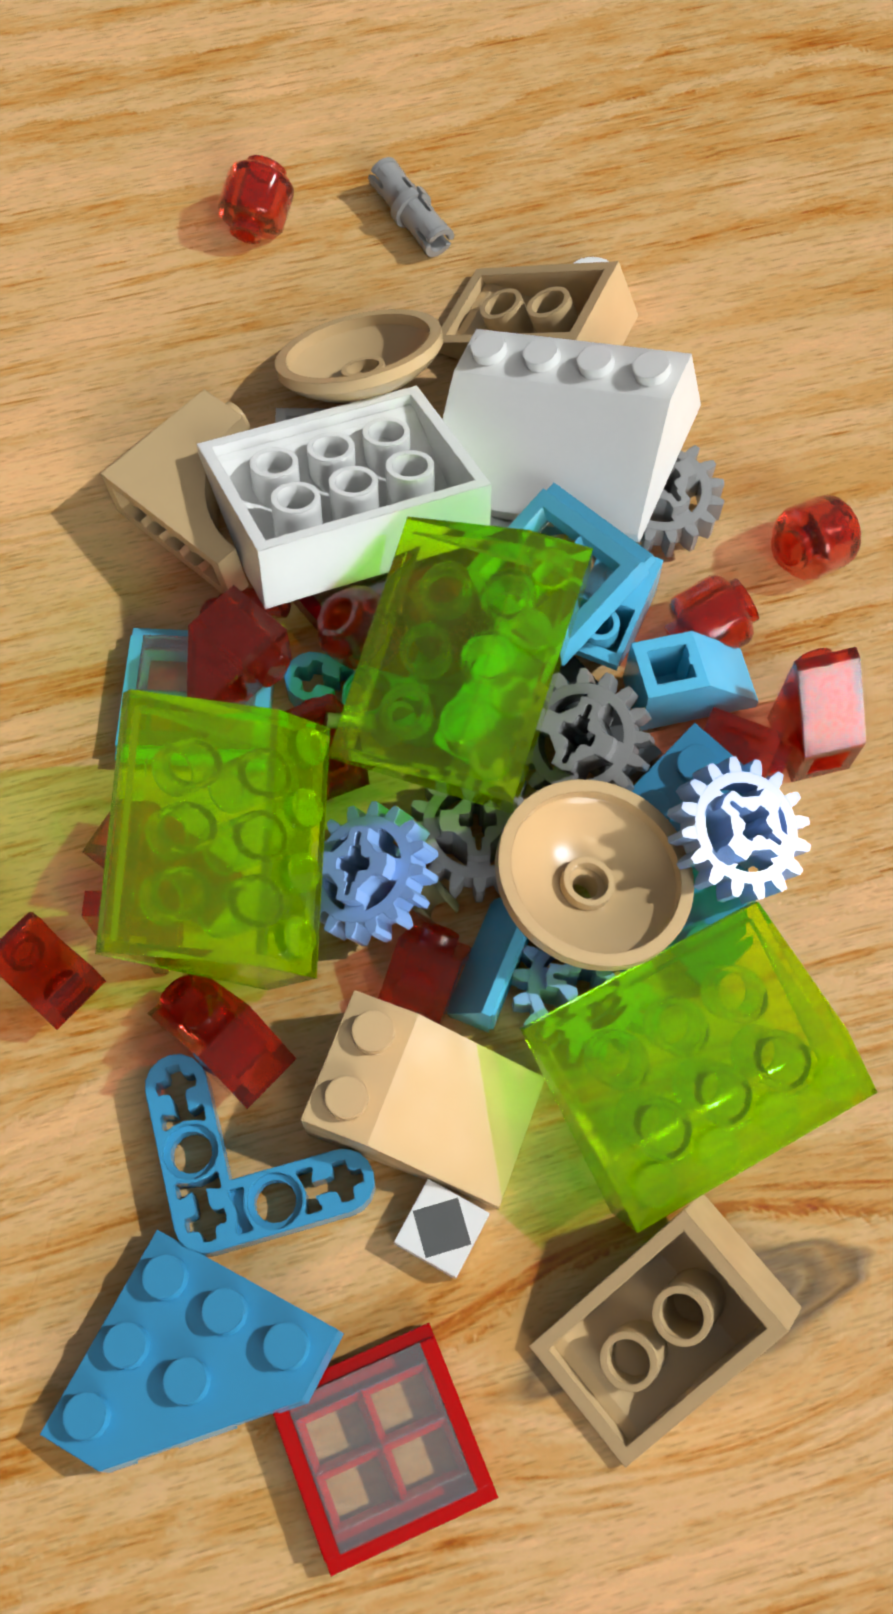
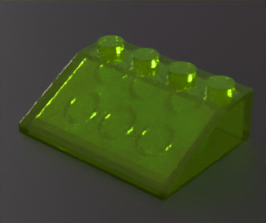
(463, 658)
(215, 840)
(696, 1065)

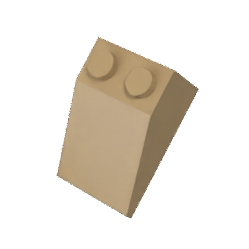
(543, 300)
(422, 1100)
(666, 1330)

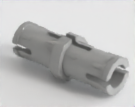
(411, 207)

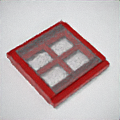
(384, 1450)

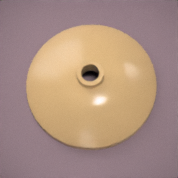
(360, 355)
(614, 849)

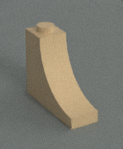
(169, 495)

